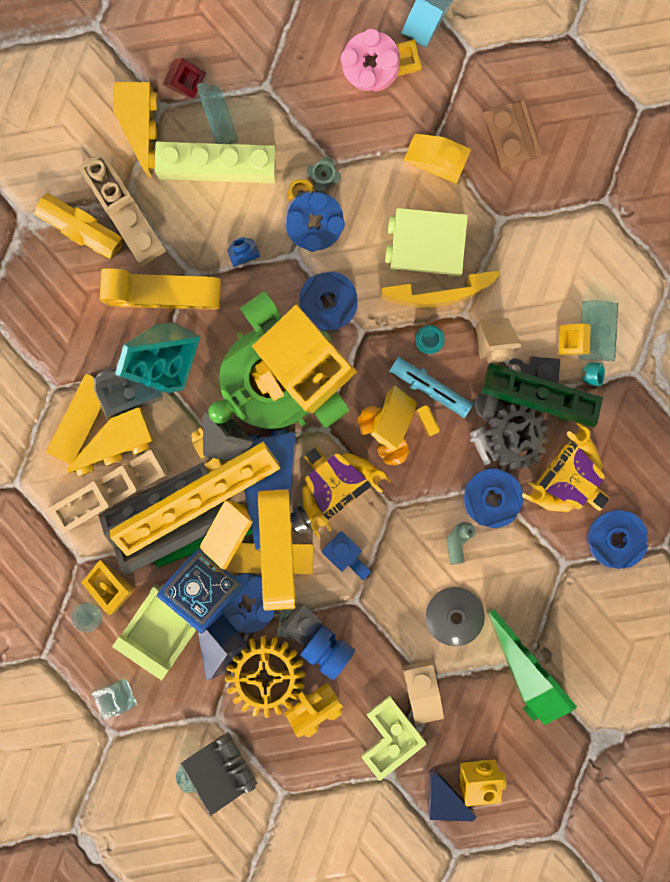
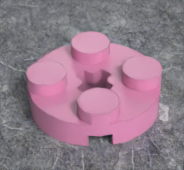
(355, 54)

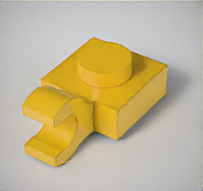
(267, 381)

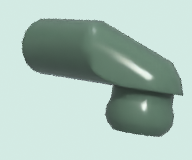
(456, 540)

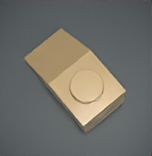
(423, 692)

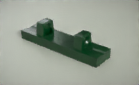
(542, 395)

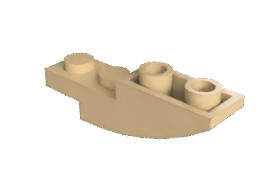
(122, 209)

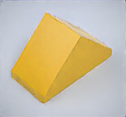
(107, 587)

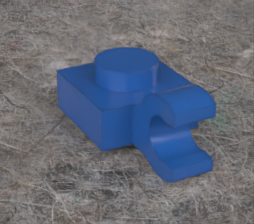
(344, 553)

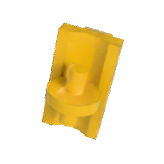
(313, 710)

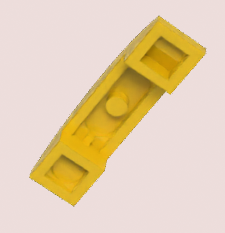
(403, 293)

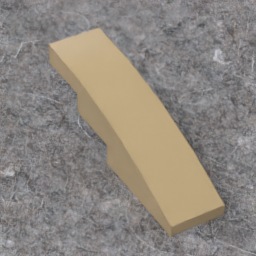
(108, 491)

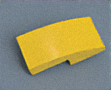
(394, 419)

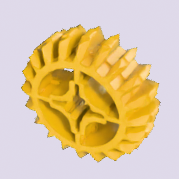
(278, 674)

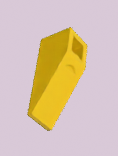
(134, 111)
(118, 436)

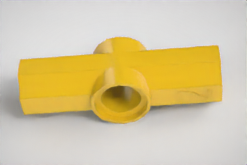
(79, 226)

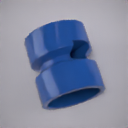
(327, 652)

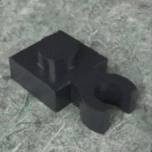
(539, 367)

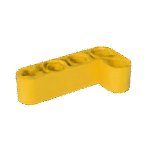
(159, 291)
(276, 550)

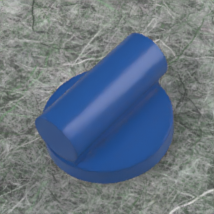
(242, 251)

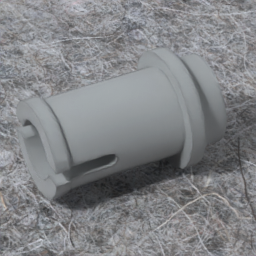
(480, 440)

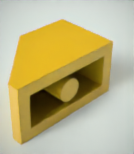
(437, 156)

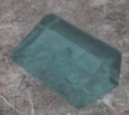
(217, 114)
(603, 322)

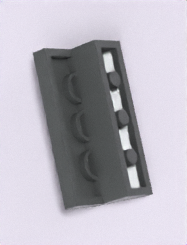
(171, 541)

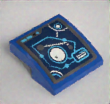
(200, 591)

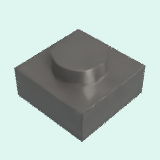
(301, 624)

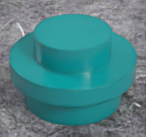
(429, 339)

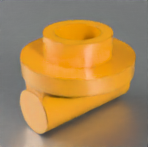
(367, 419)
(394, 457)

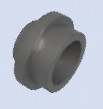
(301, 521)

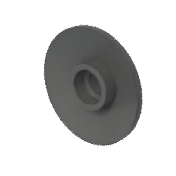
(444, 605)

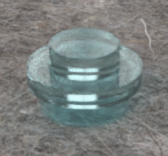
(86, 617)

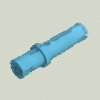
(460, 406)

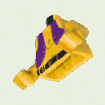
(571, 477)
(335, 484)

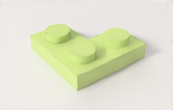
(398, 741)

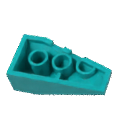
(159, 357)

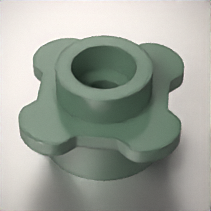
(315, 171)

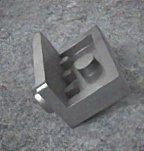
(122, 395)

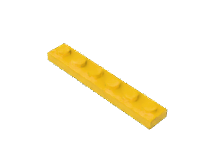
(195, 499)

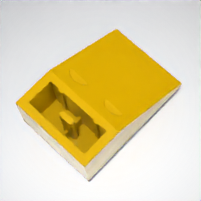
(304, 360)

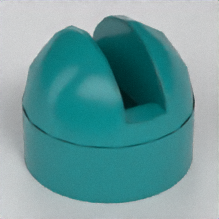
(594, 374)

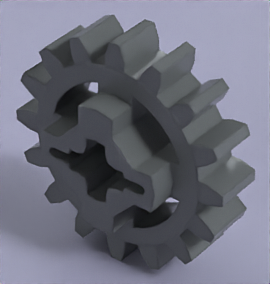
(517, 436)

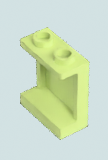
(427, 242)
(155, 636)

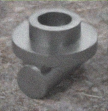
(487, 406)

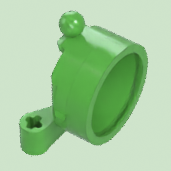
(236, 386)

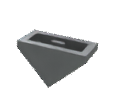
(223, 440)

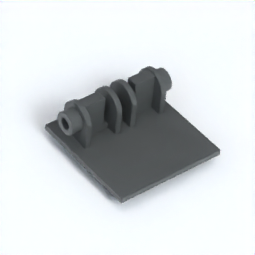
(219, 773)

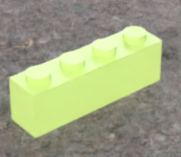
(215, 162)

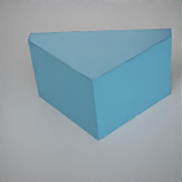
(425, 20)

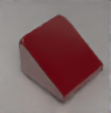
(184, 78)

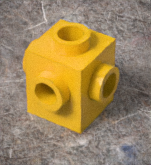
(481, 782)

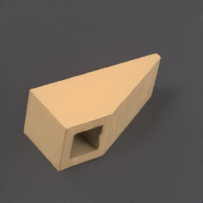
(496, 340)

